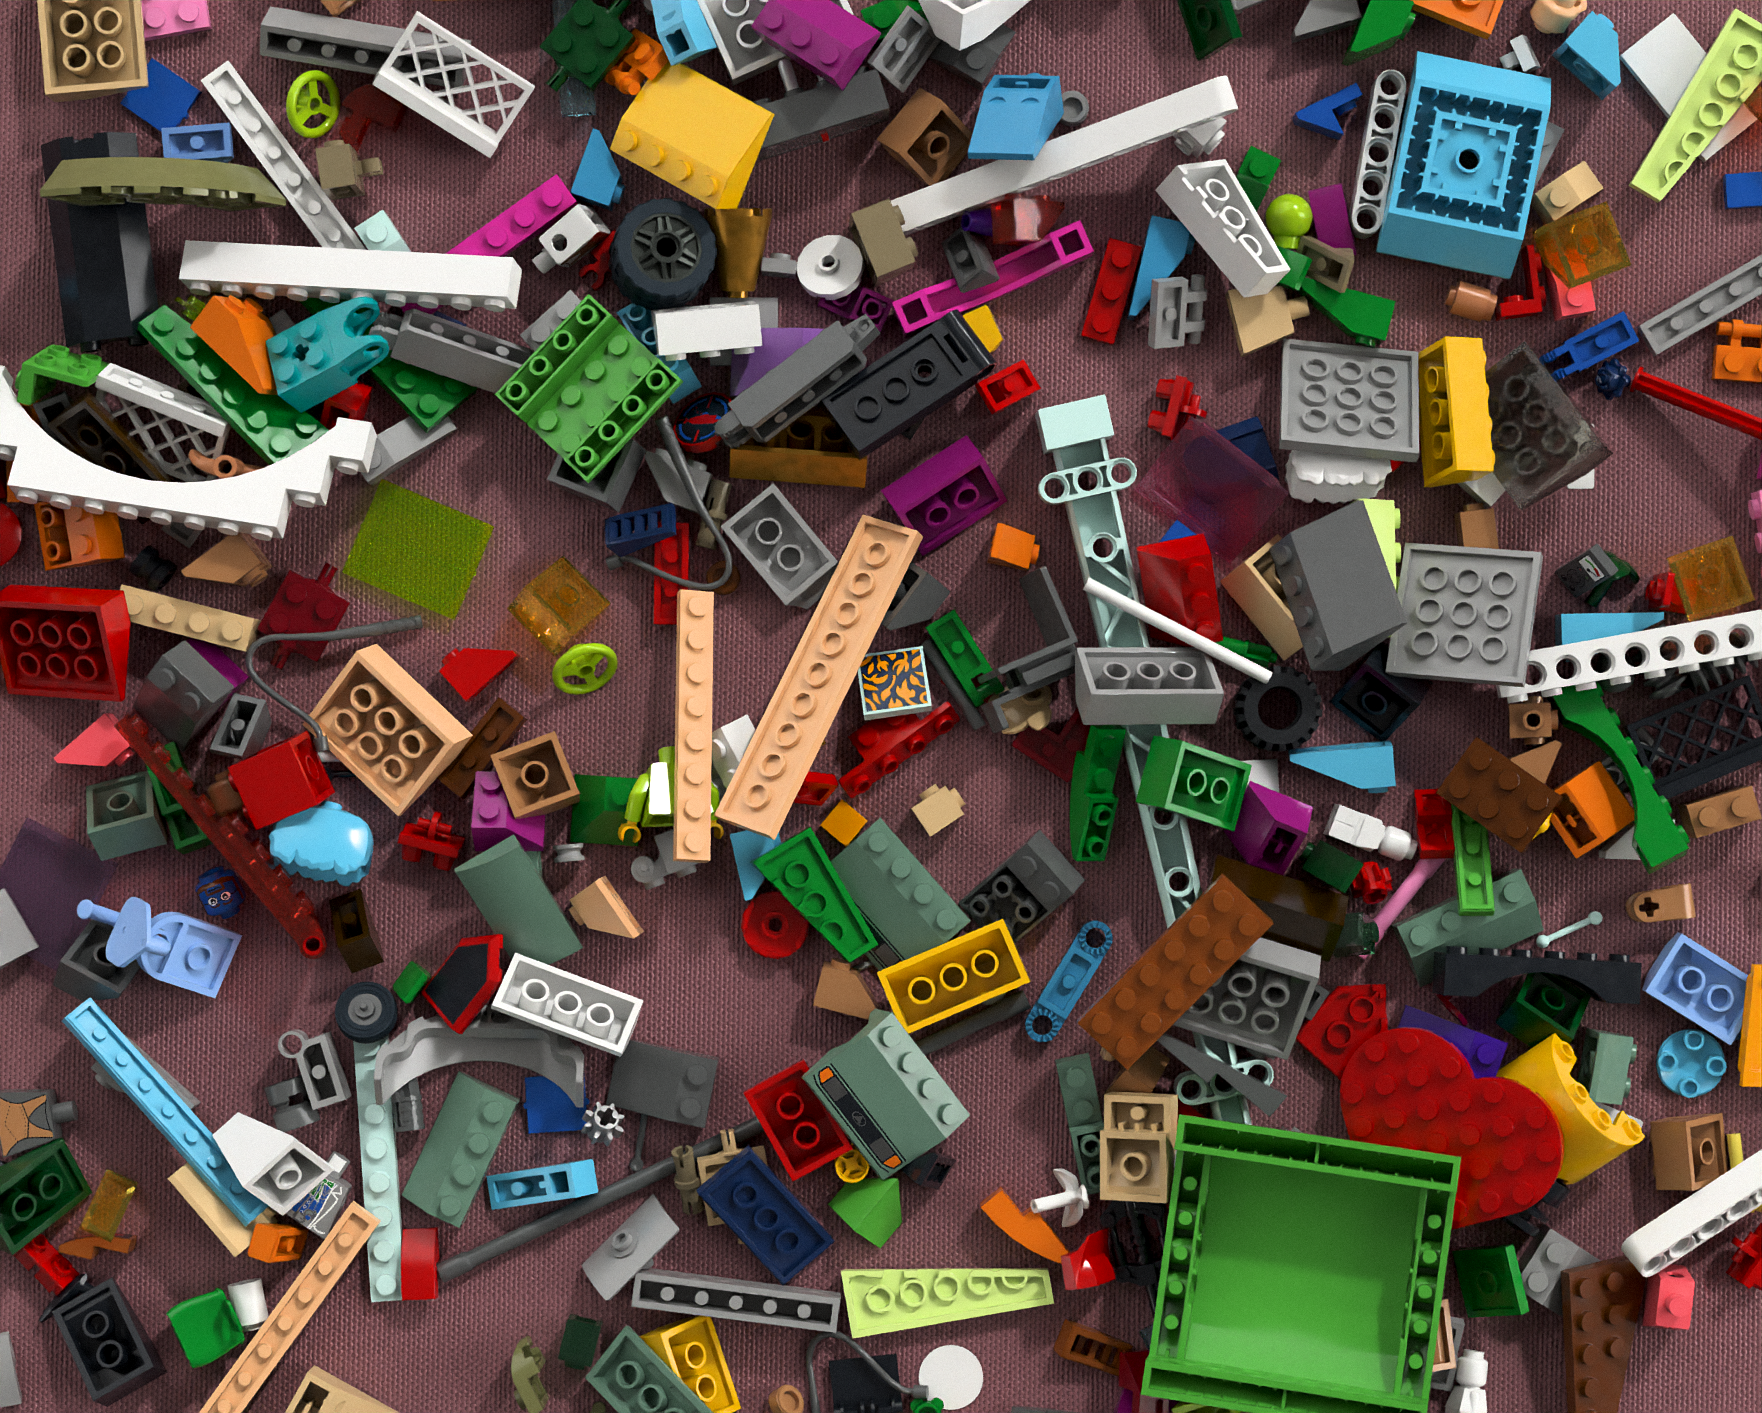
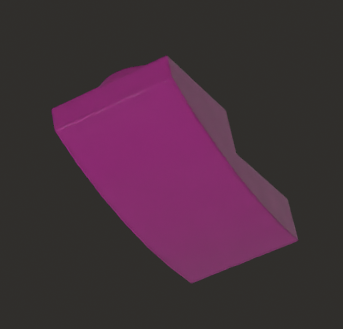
(1332, 217)
(858, 303)

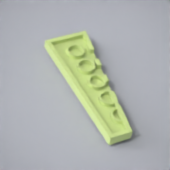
(1711, 98)
(913, 1298)

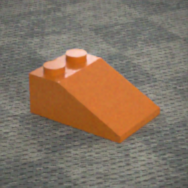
(239, 336)

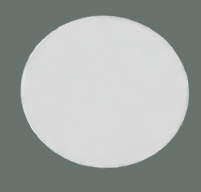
(952, 1376)

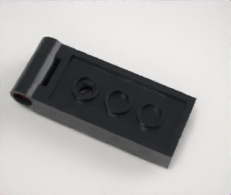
(893, 396)

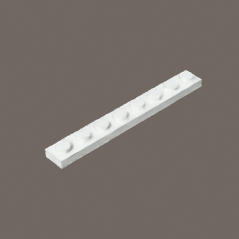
(279, 159)

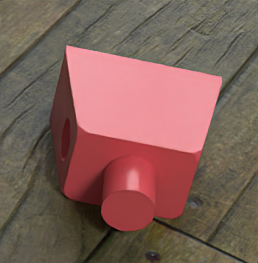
(1669, 1299)

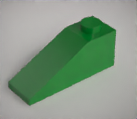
(1353, 312)

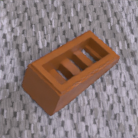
(1072, 1330)

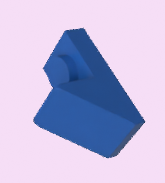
(1320, 115)

